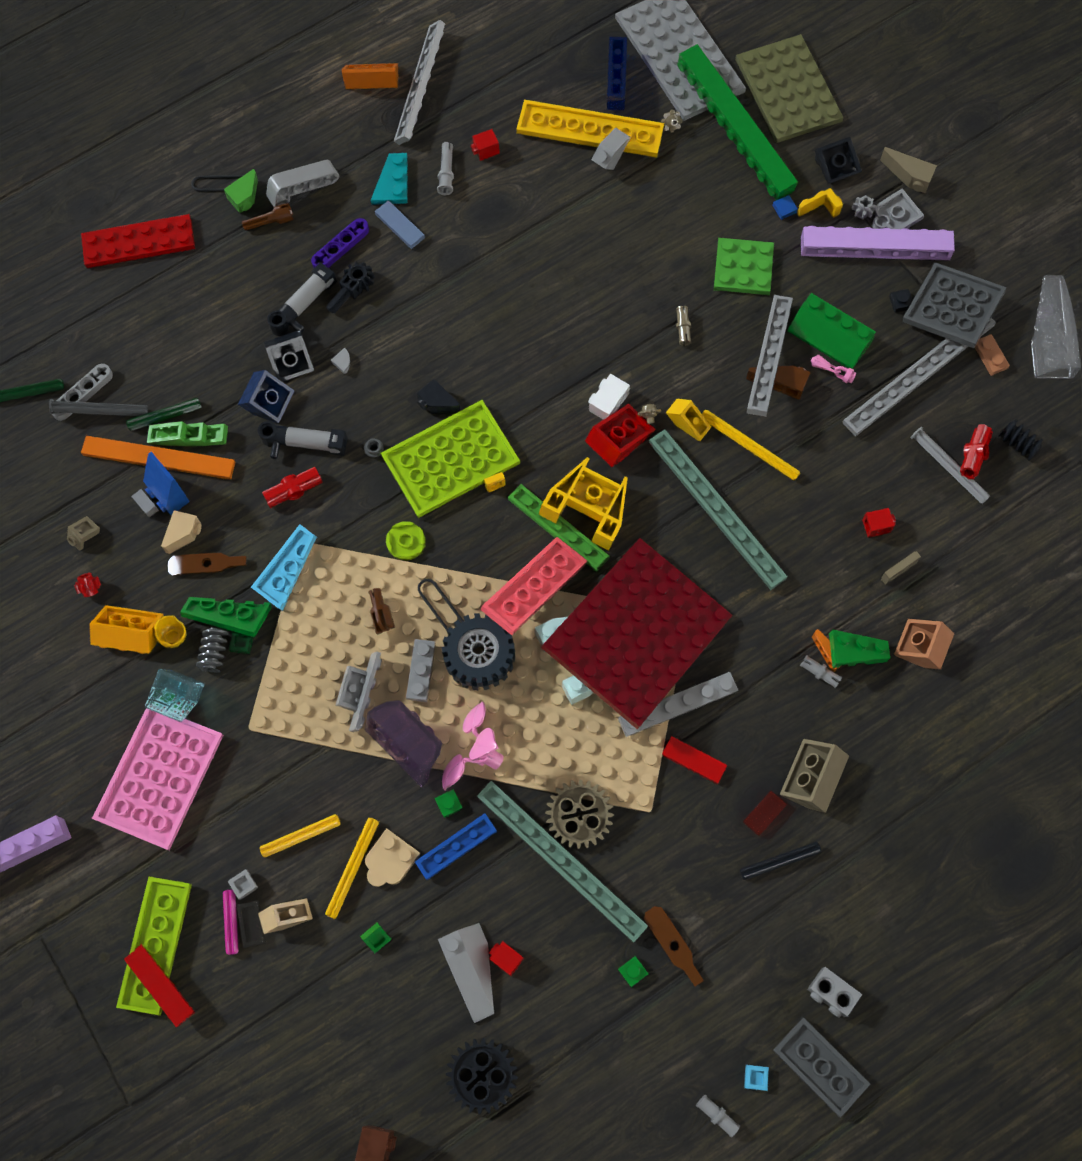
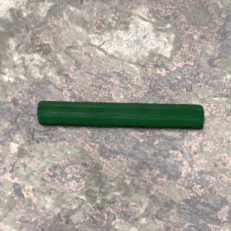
(31, 389)
(163, 414)

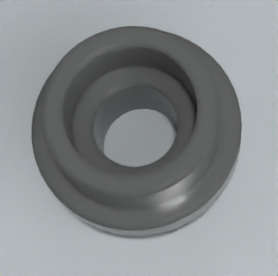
(373, 443)

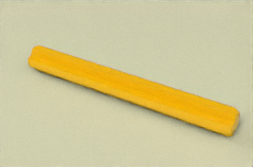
(351, 868)

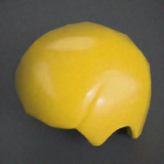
(170, 631)

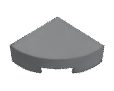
(342, 361)

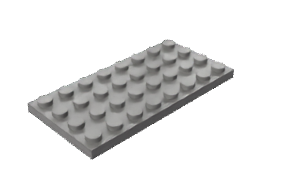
(663, 31)

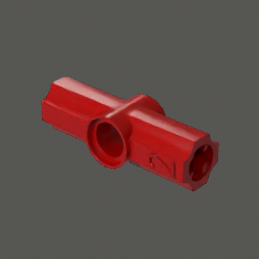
(976, 451)
(292, 487)

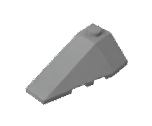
(469, 963)

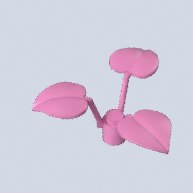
(483, 748)

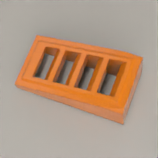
(823, 645)

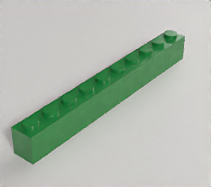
(737, 122)

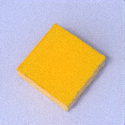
(494, 482)

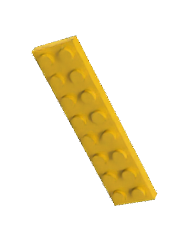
(588, 127)

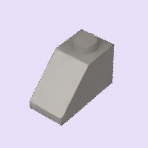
(611, 149)

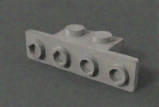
(356, 690)

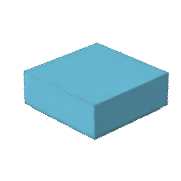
(756, 1077)

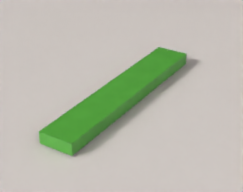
(531, 505)

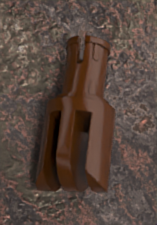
(380, 612)

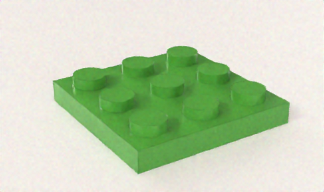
(743, 266)

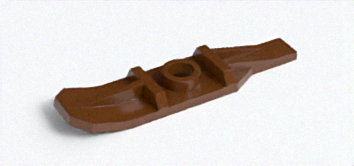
(195, 563)
(666, 934)

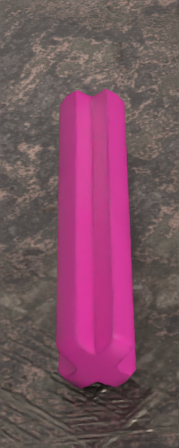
(230, 922)

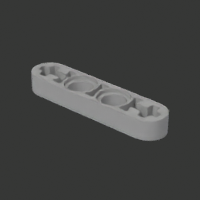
(84, 394)

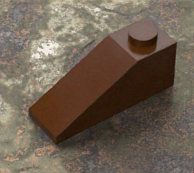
(788, 380)

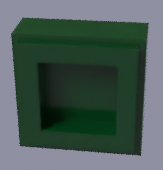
(240, 643)

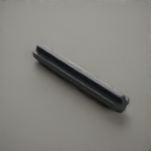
(780, 860)

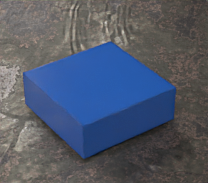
(785, 207)

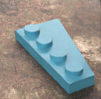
(283, 571)

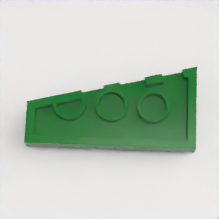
(236, 617)

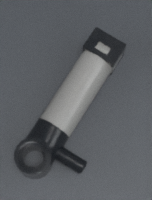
(322, 279)
(304, 438)

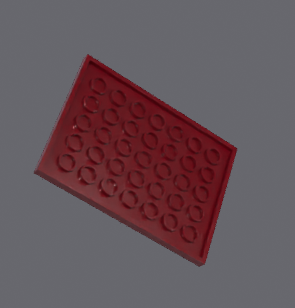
(637, 633)

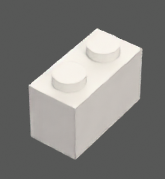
(609, 397)

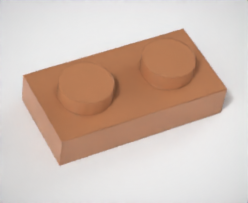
(991, 355)

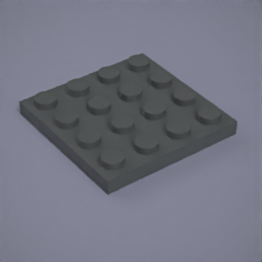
(954, 305)

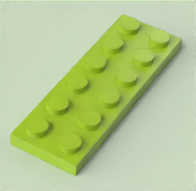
(159, 932)

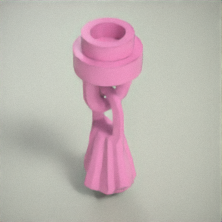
(819, 362)

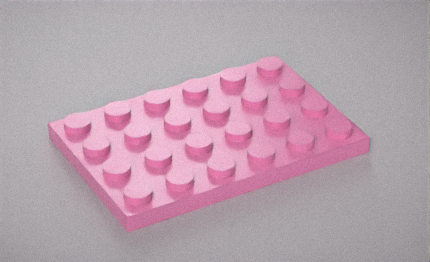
(158, 778)

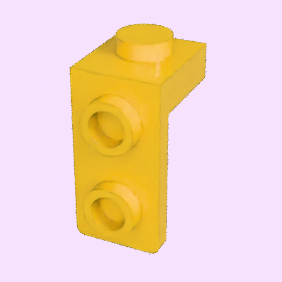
(828, 198)

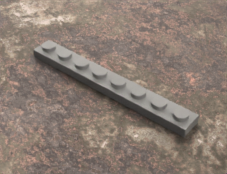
(419, 82)
(769, 356)

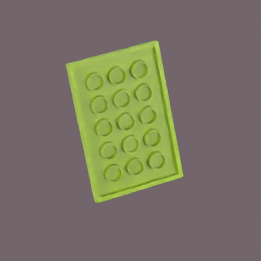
(450, 458)

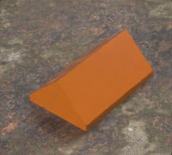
(370, 76)

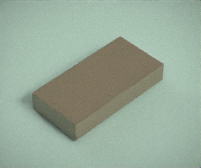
(900, 567)

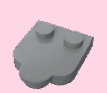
(896, 212)

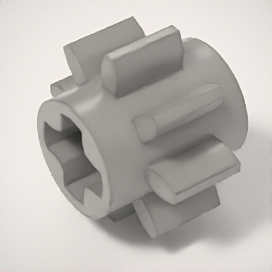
(864, 207)

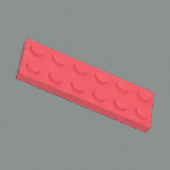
(533, 585)

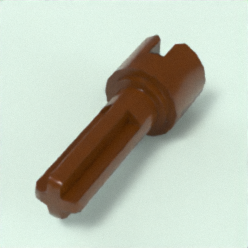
(280, 214)

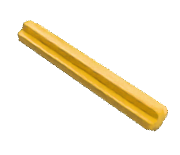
(299, 835)

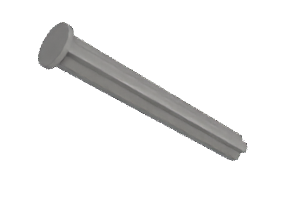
(950, 465)

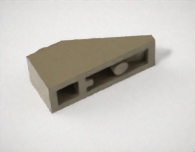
(910, 170)

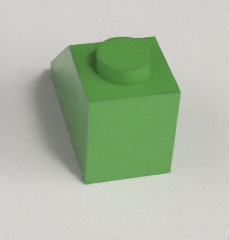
(243, 191)

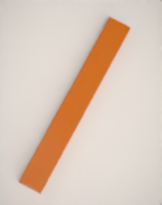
(170, 459)

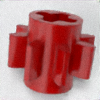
(87, 585)

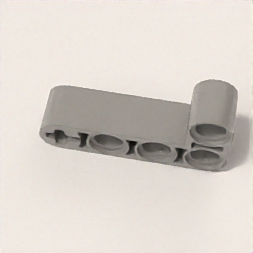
(300, 180)

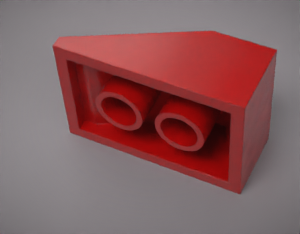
(619, 435)

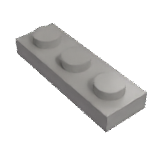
(420, 670)

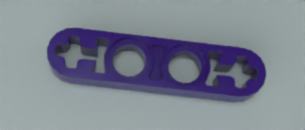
(338, 243)

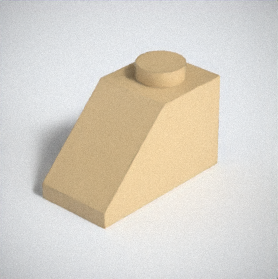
(180, 531)
(284, 915)

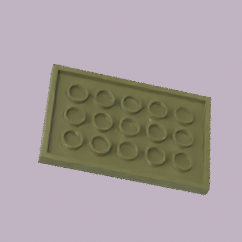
(789, 88)

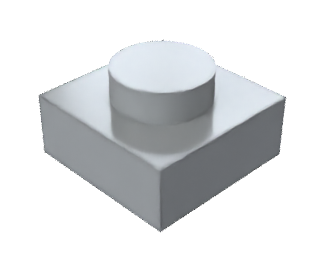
(242, 884)

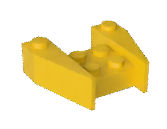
(592, 496)

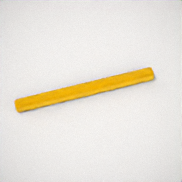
(751, 445)

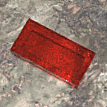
(764, 813)

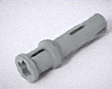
(445, 175)

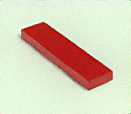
(159, 985)

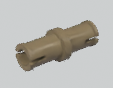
(683, 325)

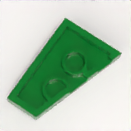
(854, 649)

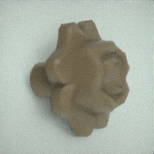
(672, 120)
(649, 411)

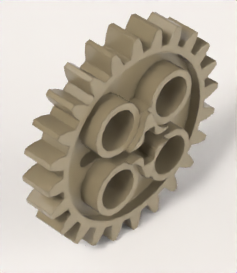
(584, 832)

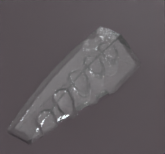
(1055, 333)

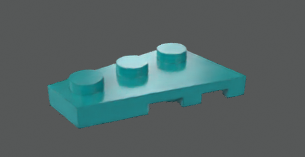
(393, 181)

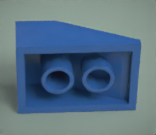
(163, 486)

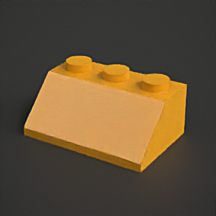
(124, 629)

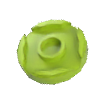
(405, 541)

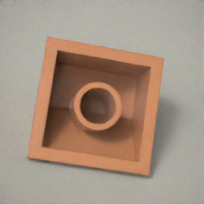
(924, 643)

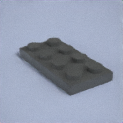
(821, 1067)

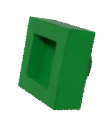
(448, 803)
(375, 937)
(633, 971)

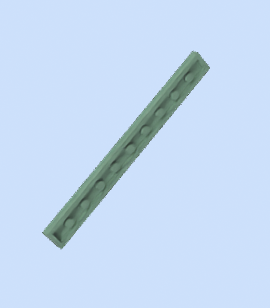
(718, 510)
(562, 862)

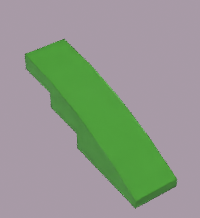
(187, 434)

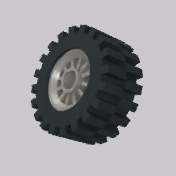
(478, 674)

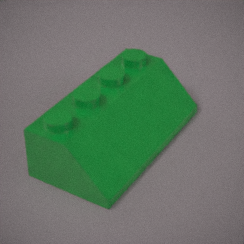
(831, 331)

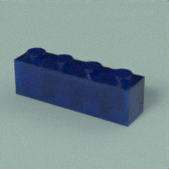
(617, 73)

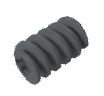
(210, 649)

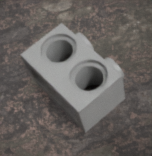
(836, 987)

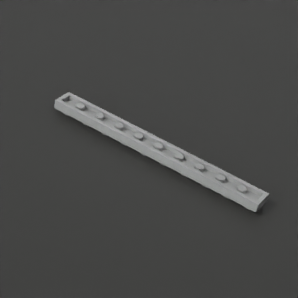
(905, 384)

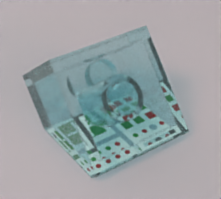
(173, 694)

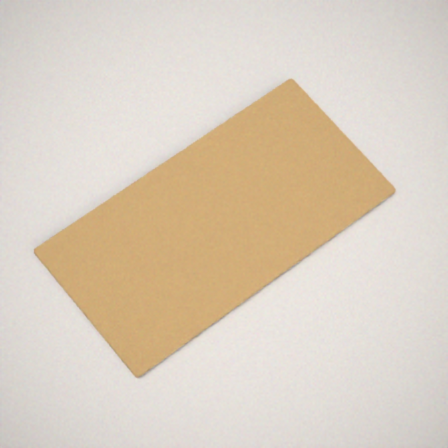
(532, 720)

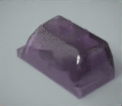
(404, 738)

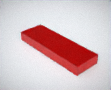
(694, 760)

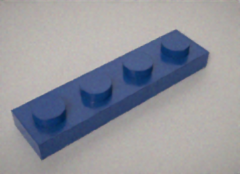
(455, 846)

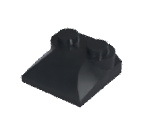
(838, 160)

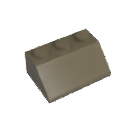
(814, 774)

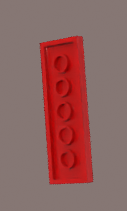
(137, 241)

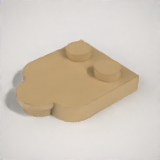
(389, 860)

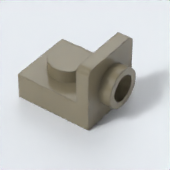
(81, 532)

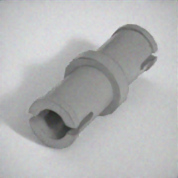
(821, 671)
(718, 1116)

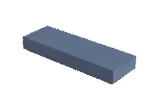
(399, 224)

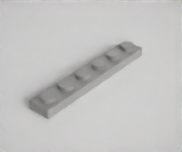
(684, 702)

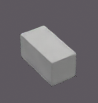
(145, 503)

